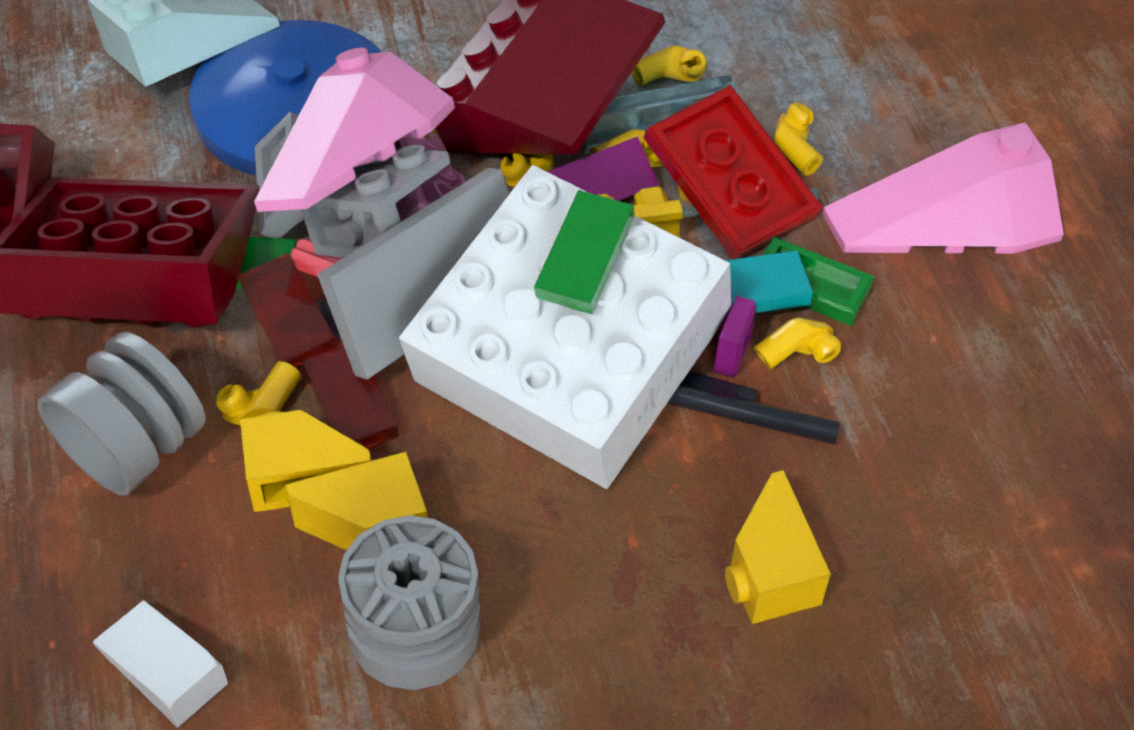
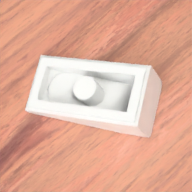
(162, 662)

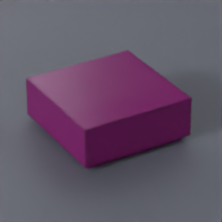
(735, 337)

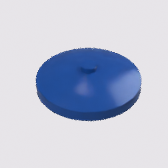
(258, 82)

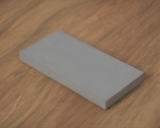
(393, 276)

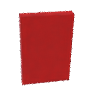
(732, 172)

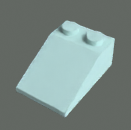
(171, 35)

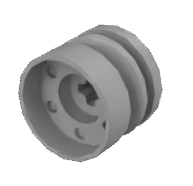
(122, 412)
(411, 601)

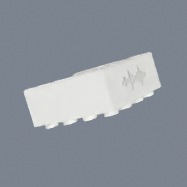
(554, 374)

